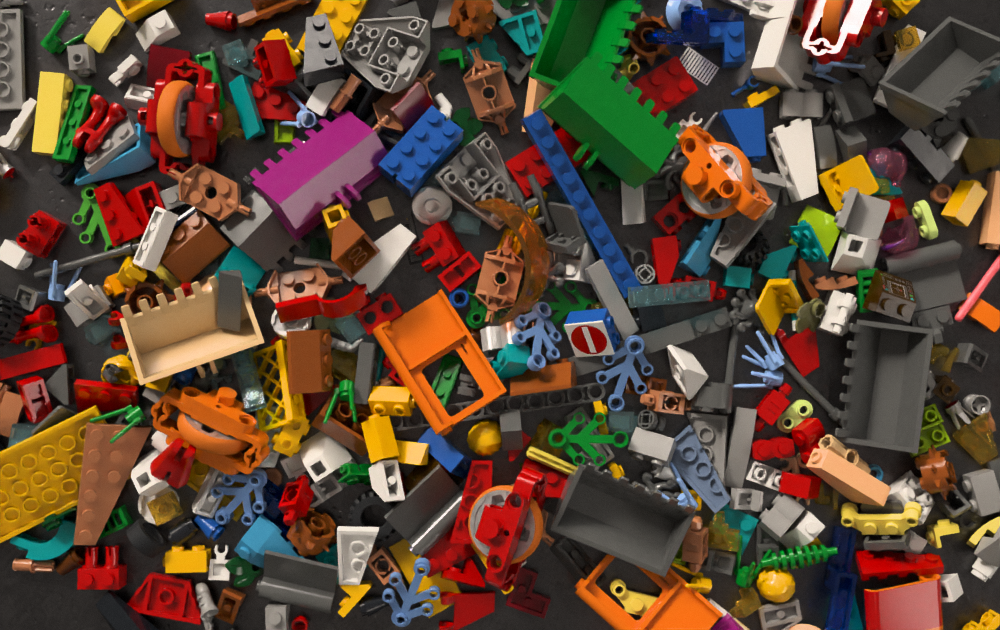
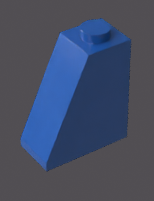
(746, 131)
(446, 453)

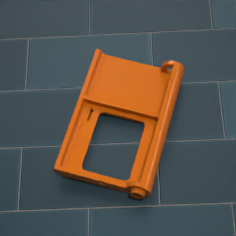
(673, 610)

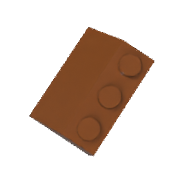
(193, 247)
(351, 247)
(309, 361)
(549, 378)
(341, 424)

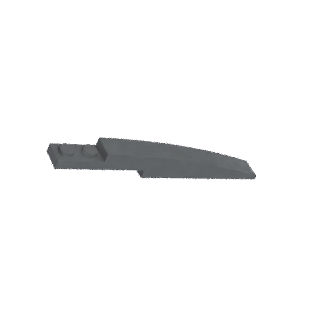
(661, 338)

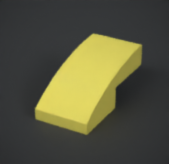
(104, 29)
(989, 528)

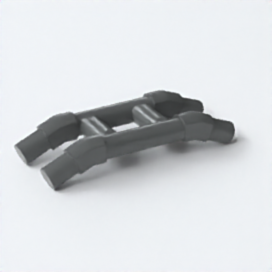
(537, 200)

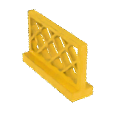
(291, 403)

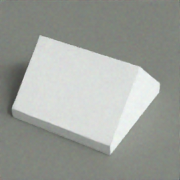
(686, 370)

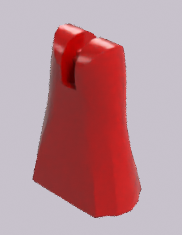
(175, 460)

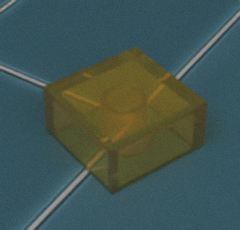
(165, 508)

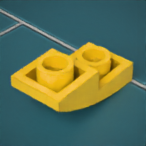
(988, 621)

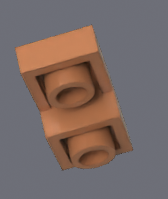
(826, 284)
(10, 412)

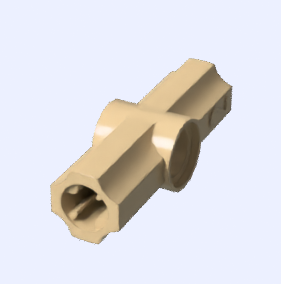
(851, 455)

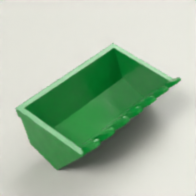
(579, 31)
(610, 122)

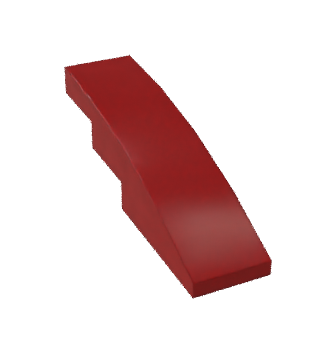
(32, 361)

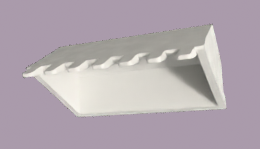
(779, 55)

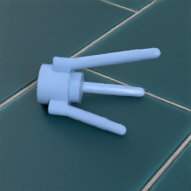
(822, 69)
(304, 117)
(56, 291)
(772, 359)
(770, 378)
(686, 497)

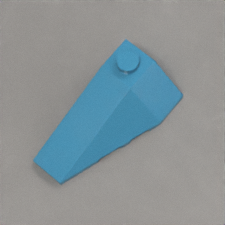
(129, 161)
(697, 256)
(260, 537)

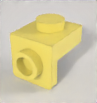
(942, 528)

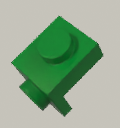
(450, 56)

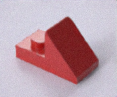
(469, 575)

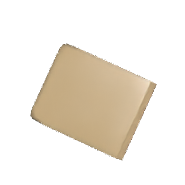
(380, 209)

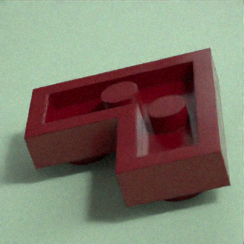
(524, 598)

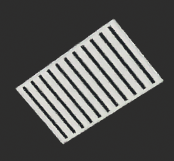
(698, 66)

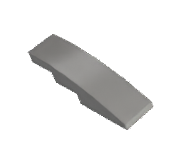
(739, 446)
(328, 486)

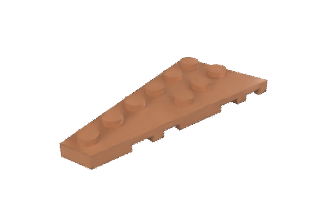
(104, 475)

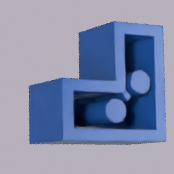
(730, 40)

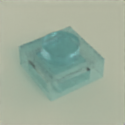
(235, 52)

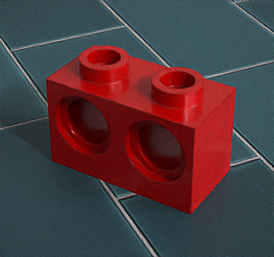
(672, 210)
(460, 271)
(377, 309)
(34, 398)

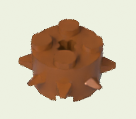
(472, 18)
(638, 47)
(147, 291)
(936, 472)
(312, 533)

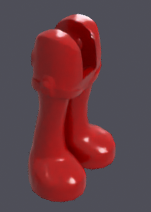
(100, 107)
(47, 333)

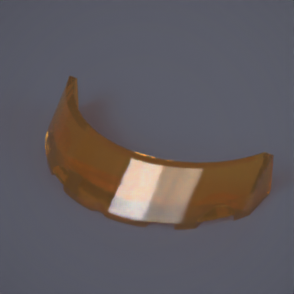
(534, 251)

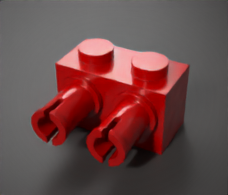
(274, 63)
(41, 233)
(443, 243)
(102, 576)

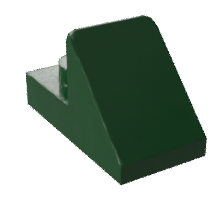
(592, 179)

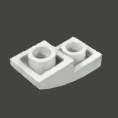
(324, 95)
(763, 475)

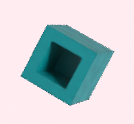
(737, 277)

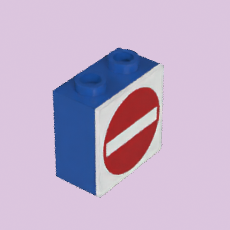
(592, 332)

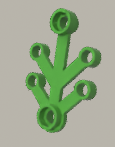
(96, 219)

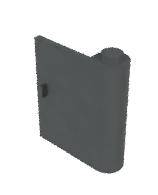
(932, 273)
(427, 511)
(298, 582)

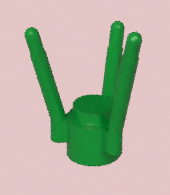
(52, 41)
(346, 393)
(134, 417)
(747, 574)

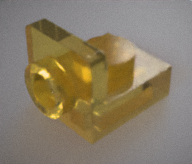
(747, 605)

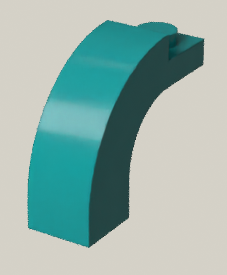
(47, 549)

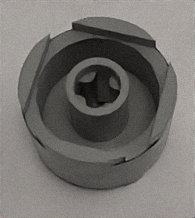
(713, 397)

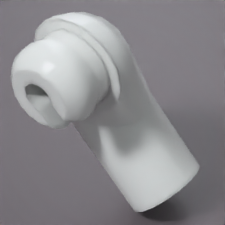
(445, 105)

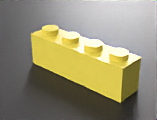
(50, 111)

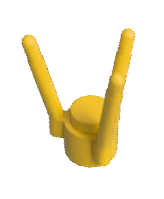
(699, 583)

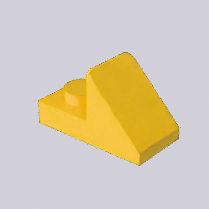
(131, 273)
(356, 593)

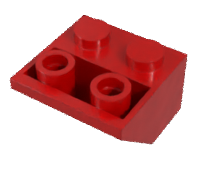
(144, 200)

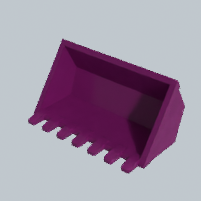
(321, 172)

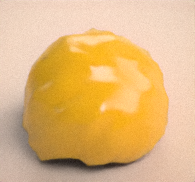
(126, 376)
(485, 437)
(776, 584)

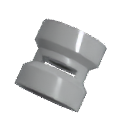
(644, 274)
(980, 406)

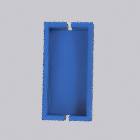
(421, 151)

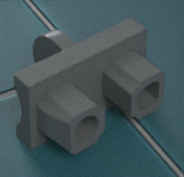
(517, 75)

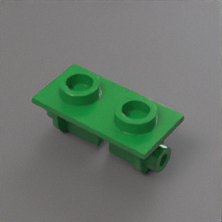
(352, 475)

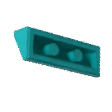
(246, 107)

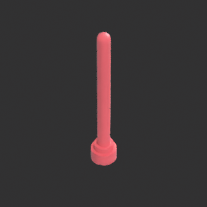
(978, 290)

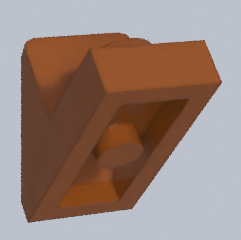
(230, 604)

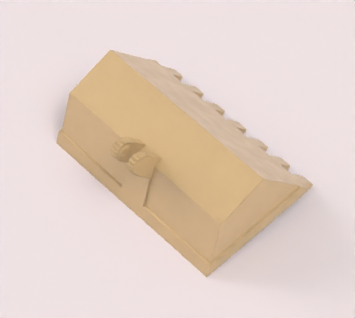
(185, 333)

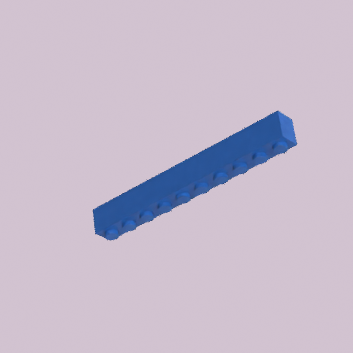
(577, 195)

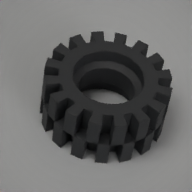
(758, 253)

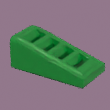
(860, 291)
(124, 517)

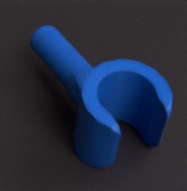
(747, 86)

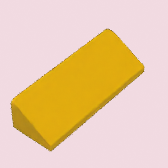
(411, 452)

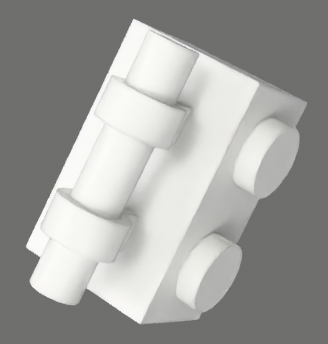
(837, 313)

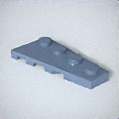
(698, 470)

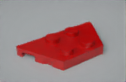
(167, 598)

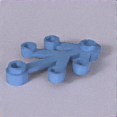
(541, 312)
(625, 370)
(225, 513)
(410, 597)

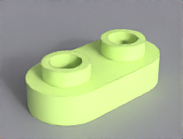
(923, 214)
(794, 415)

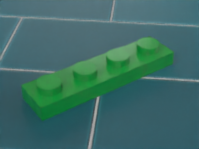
(75, 117)

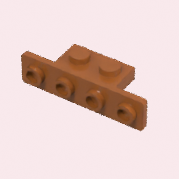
(266, 9)

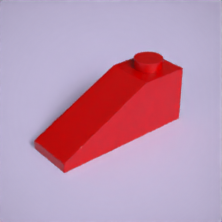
(665, 257)

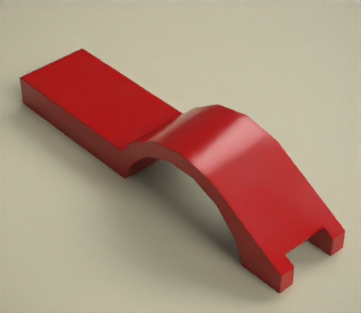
(313, 306)

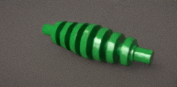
(799, 557)

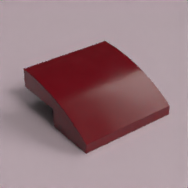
(159, 59)
(411, 107)

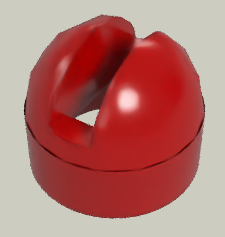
(302, 625)

